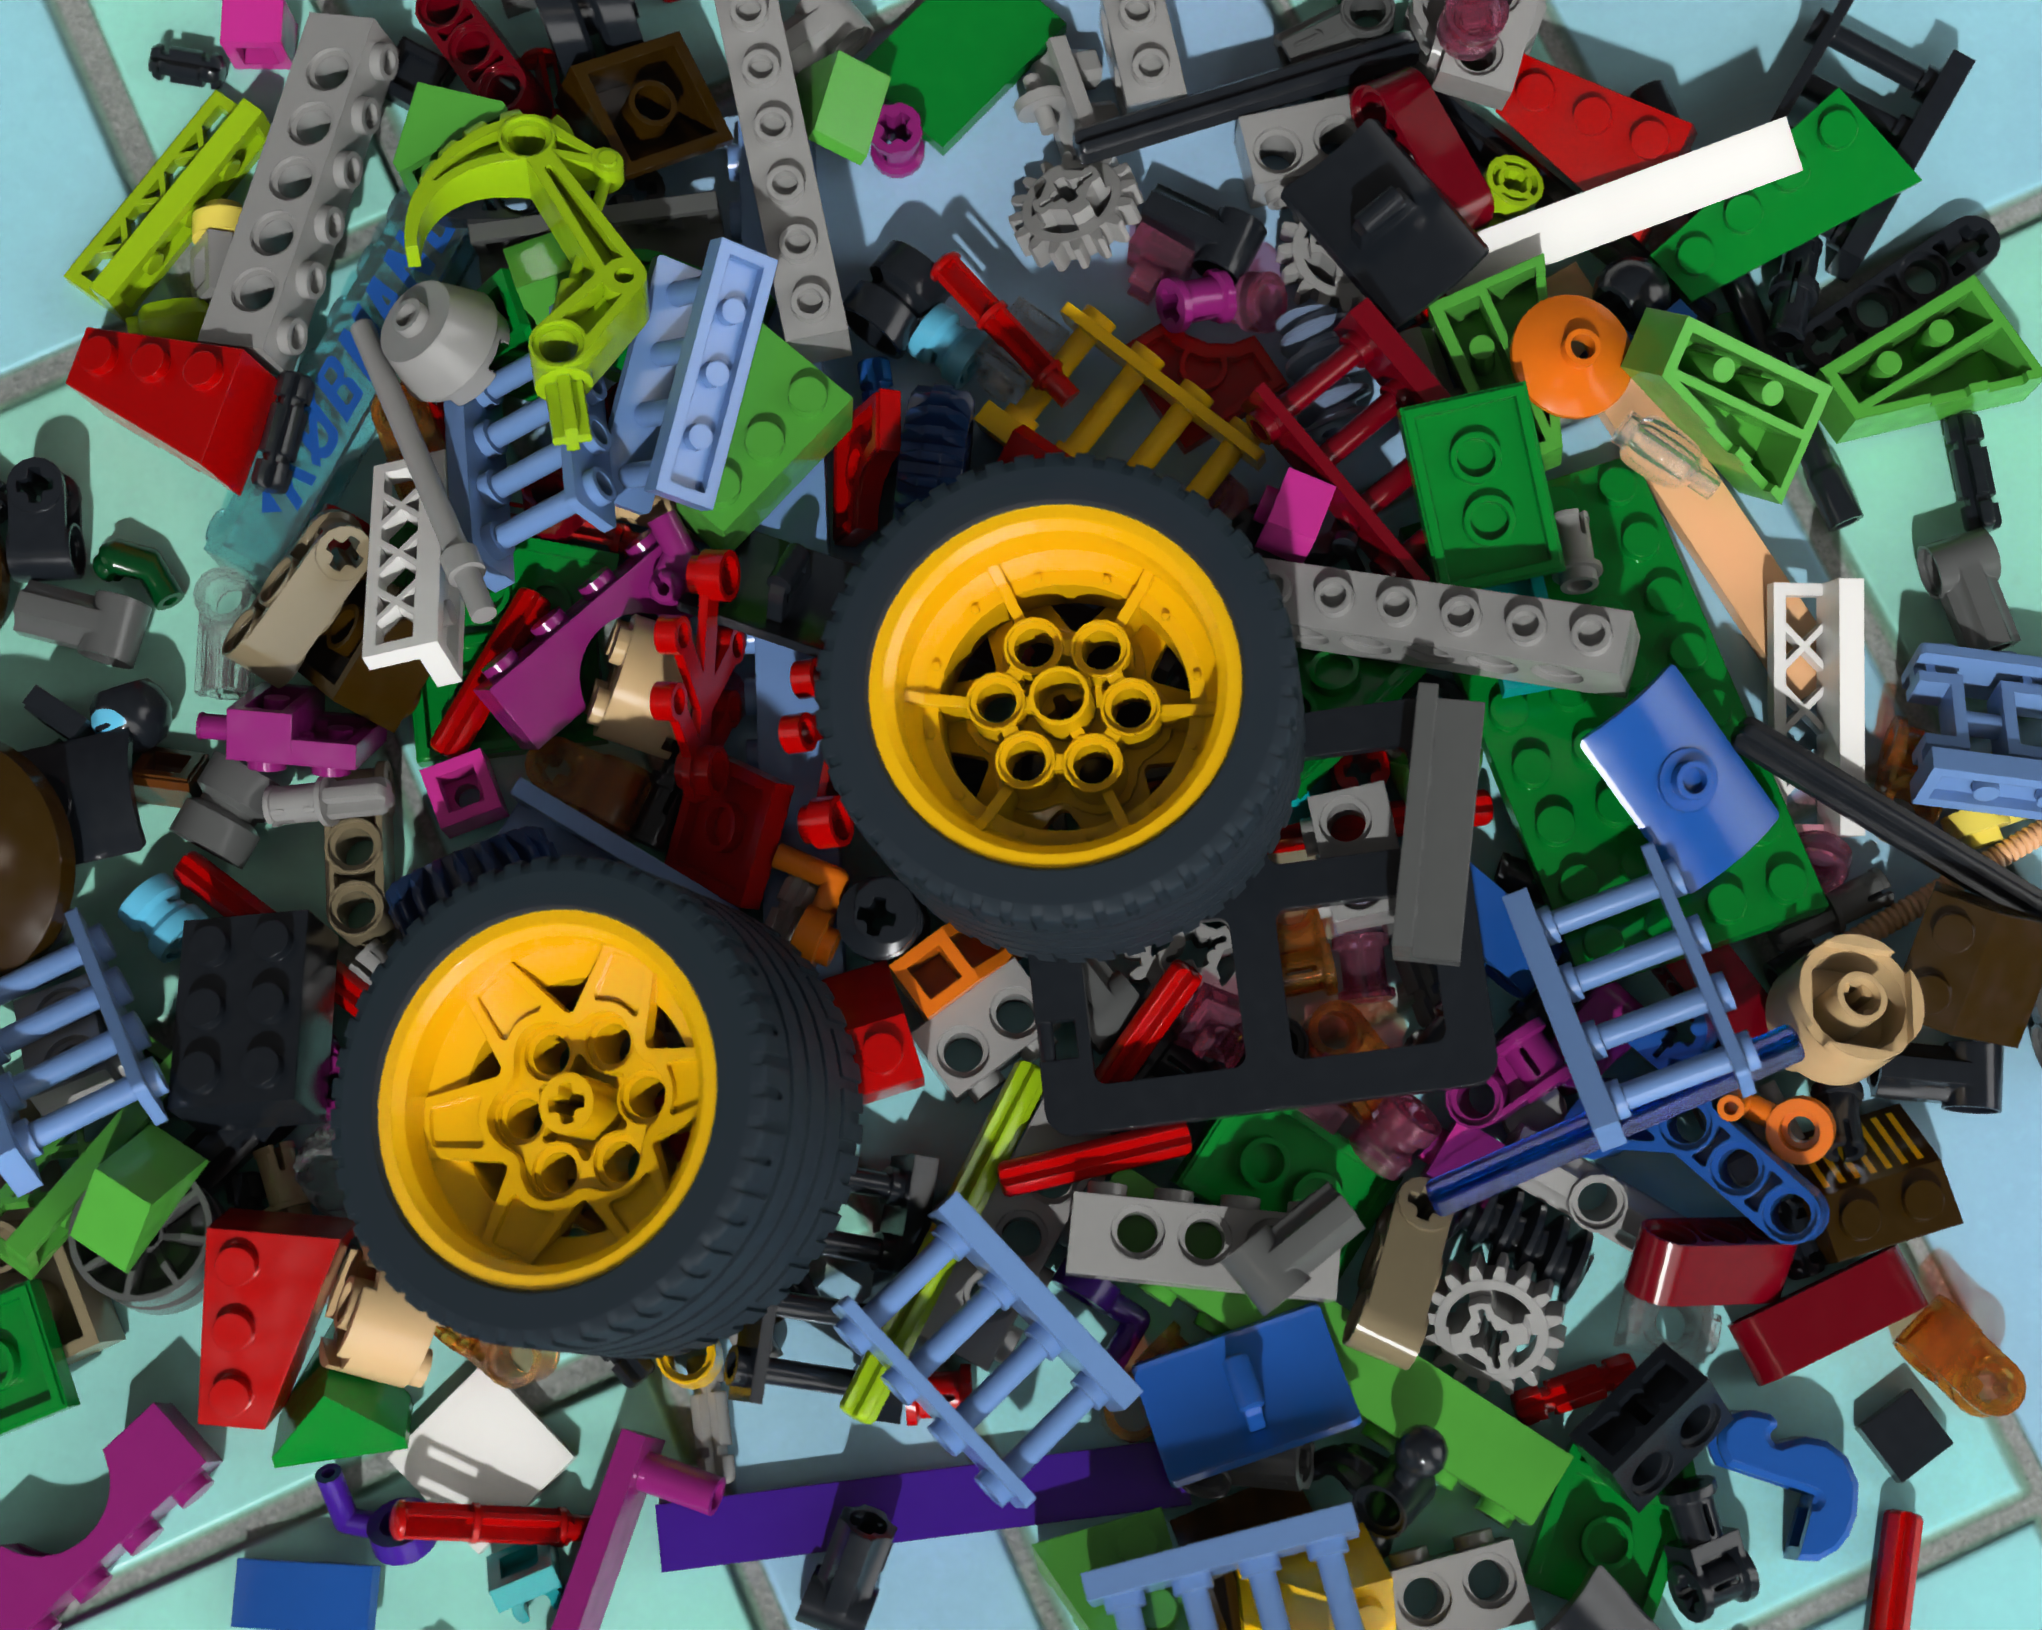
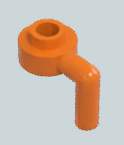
(815, 930)
(1777, 1120)

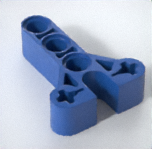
(1721, 1139)

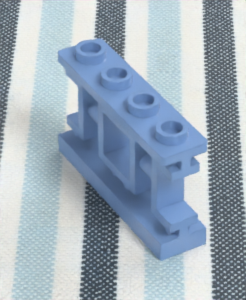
(1947, 771)

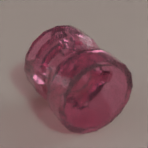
(1486, 15)
(1395, 1135)

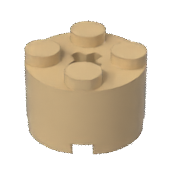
(622, 702)
(1847, 1008)
(375, 1328)

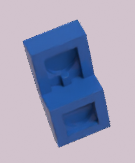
(304, 1595)

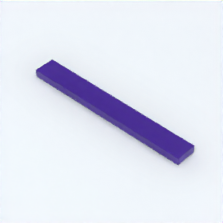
(916, 1502)

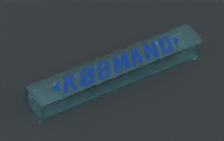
(339, 427)

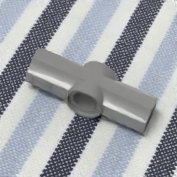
(1615, 1218)

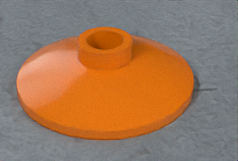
(1553, 373)

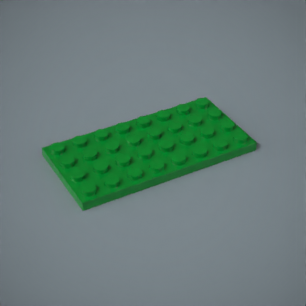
(1558, 801)

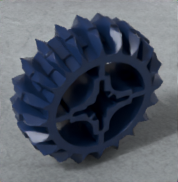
(933, 442)
(428, 884)

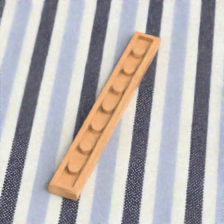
(1712, 529)

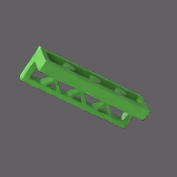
(49, 1221)

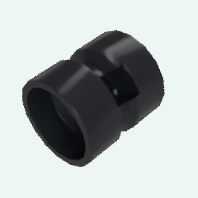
(891, 304)

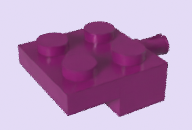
(292, 728)

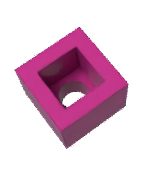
(258, 34)
(1292, 515)
(450, 779)
(1455, 1148)

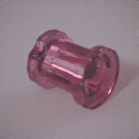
(1363, 968)

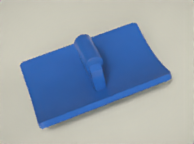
(1681, 779)
(1245, 1395)

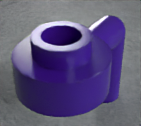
(1107, 1299)
(367, 1523)

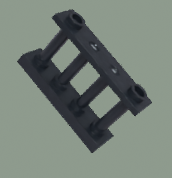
(1907, 135)
(907, 1196)

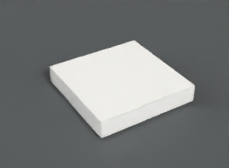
(483, 1450)

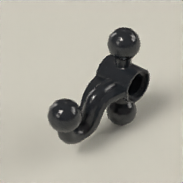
(1390, 1489)

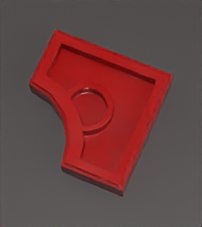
(1221, 369)
(863, 464)

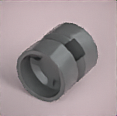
(226, 811)

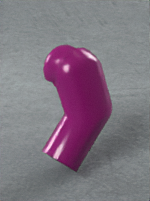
(677, 547)

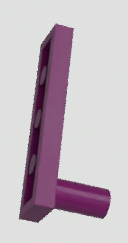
(632, 1474)

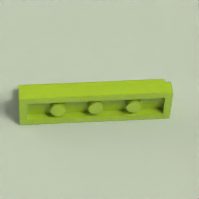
(167, 230)

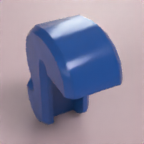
(1800, 1465)

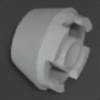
(443, 341)

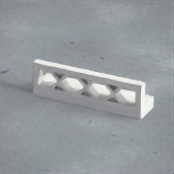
(428, 600)
(1838, 681)

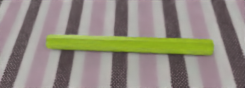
(975, 1184)

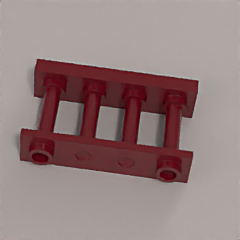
(1404, 381)

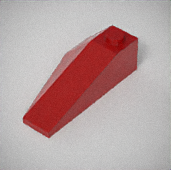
(878, 1032)

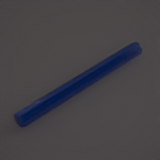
(1575, 1136)

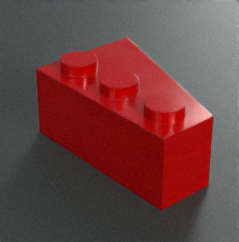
(1591, 129)
(180, 396)
(261, 1308)

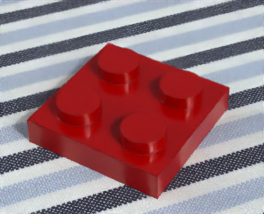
(732, 837)

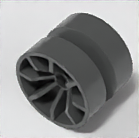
(169, 1271)

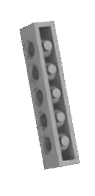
(784, 178)
(302, 190)
(1459, 628)

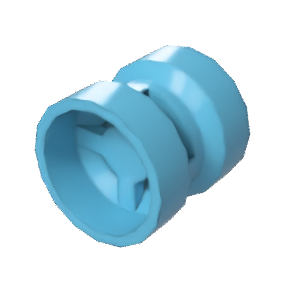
(947, 344)
(159, 914)

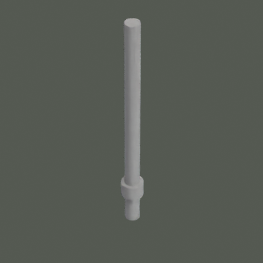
(459, 558)

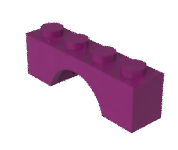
(540, 685)
(150, 1471)

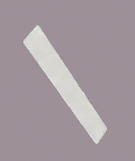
(1640, 200)

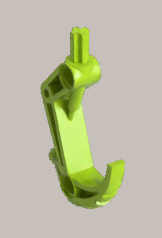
(553, 168)

